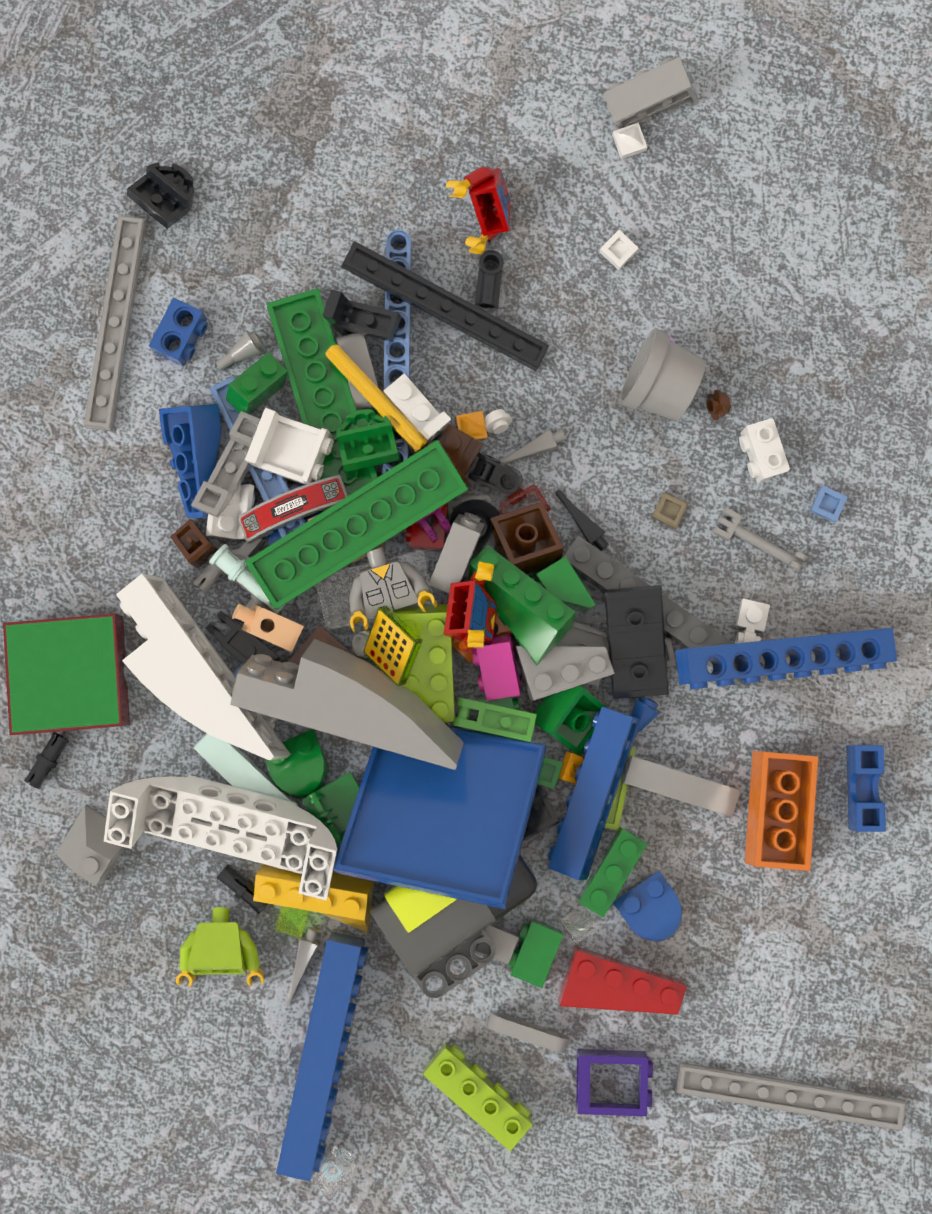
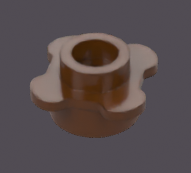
(718, 404)

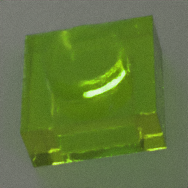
(292, 921)

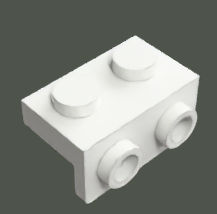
(764, 450)

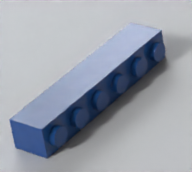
(593, 793)

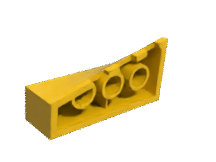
(347, 899)

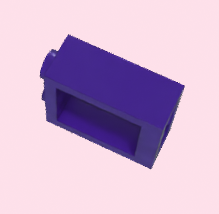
(588, 1056)

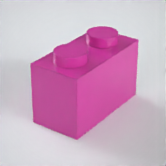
(498, 668)

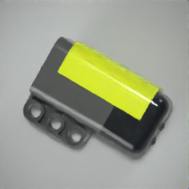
(436, 929)

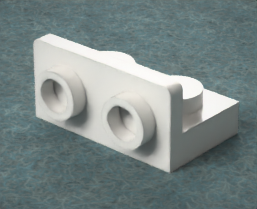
(227, 524)

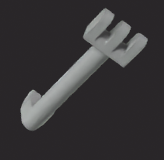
(733, 527)

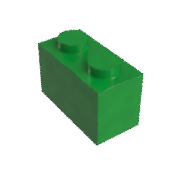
(256, 384)
(535, 952)

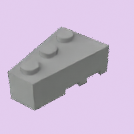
(562, 669)

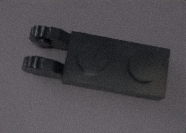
(240, 642)

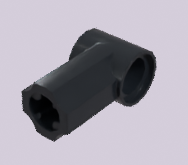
(489, 281)

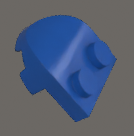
(651, 909)

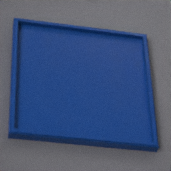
(442, 825)

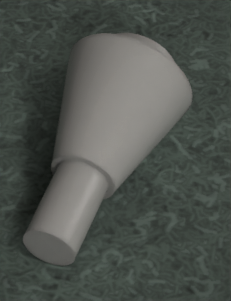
(246, 347)

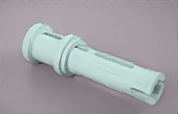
(239, 571)

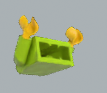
(219, 950)

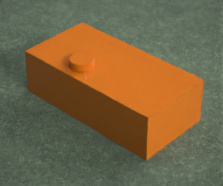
(781, 810)

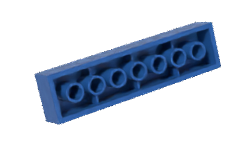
(320, 1058)

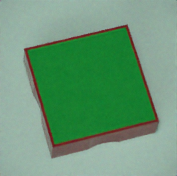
(66, 674)

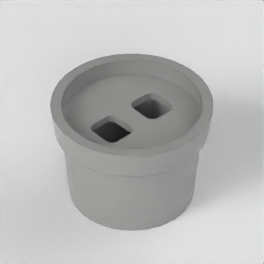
(662, 377)

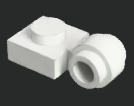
(751, 617)

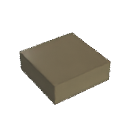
(669, 510)

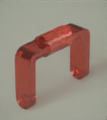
(521, 494)

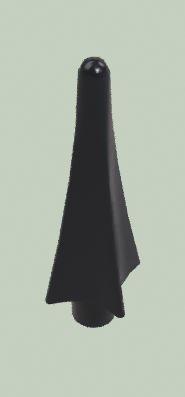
(590, 531)

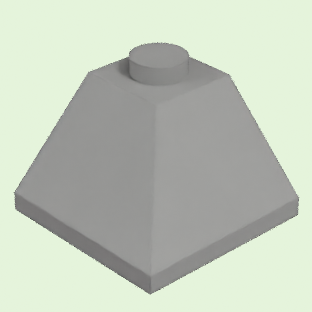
(85, 850)

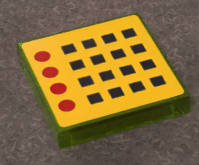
(392, 645)

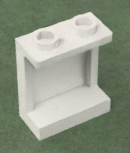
(289, 448)

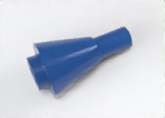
(644, 710)

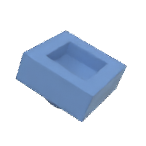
(828, 504)

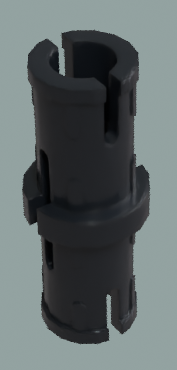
(46, 760)
(241, 887)

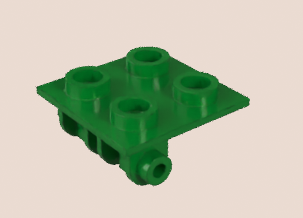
(334, 804)

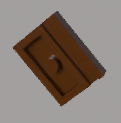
(460, 447)

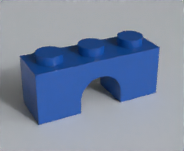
(864, 768)

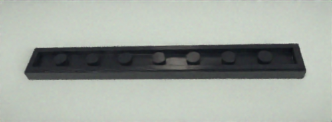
(444, 306)

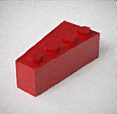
(613, 984)

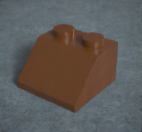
(527, 538)

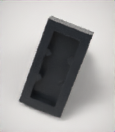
(360, 318)

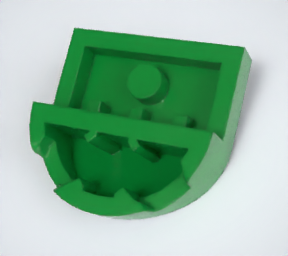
(366, 440)
(303, 769)

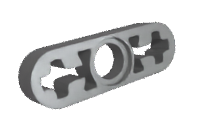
(528, 1032)

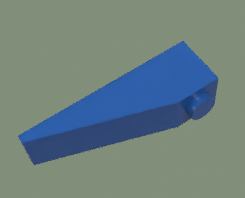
(194, 443)

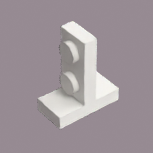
(416, 408)

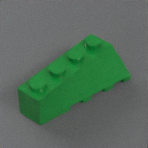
(525, 606)

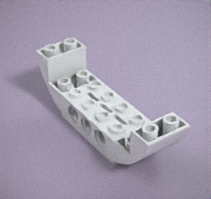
(225, 822)

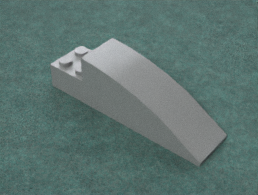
(346, 699)

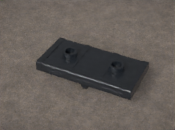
(636, 641)

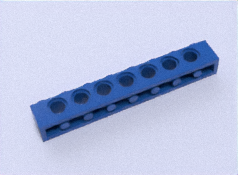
(877, 643)

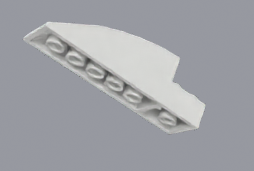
(187, 670)

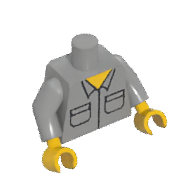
(386, 584)

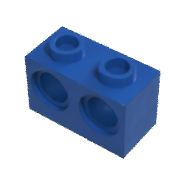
(171, 330)

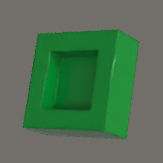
(550, 772)

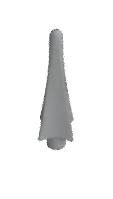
(543, 443)
(306, 950)

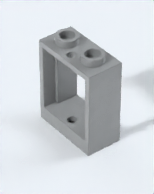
(457, 551)

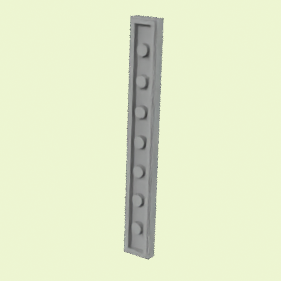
(115, 323)
(790, 1096)

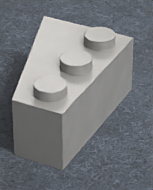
(650, 93)

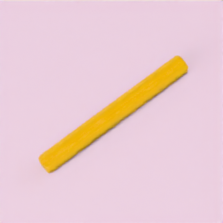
(376, 397)

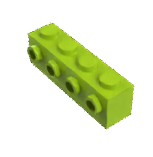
(478, 1096)

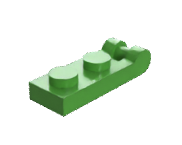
(496, 720)

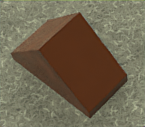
(193, 544)

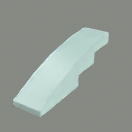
(237, 767)

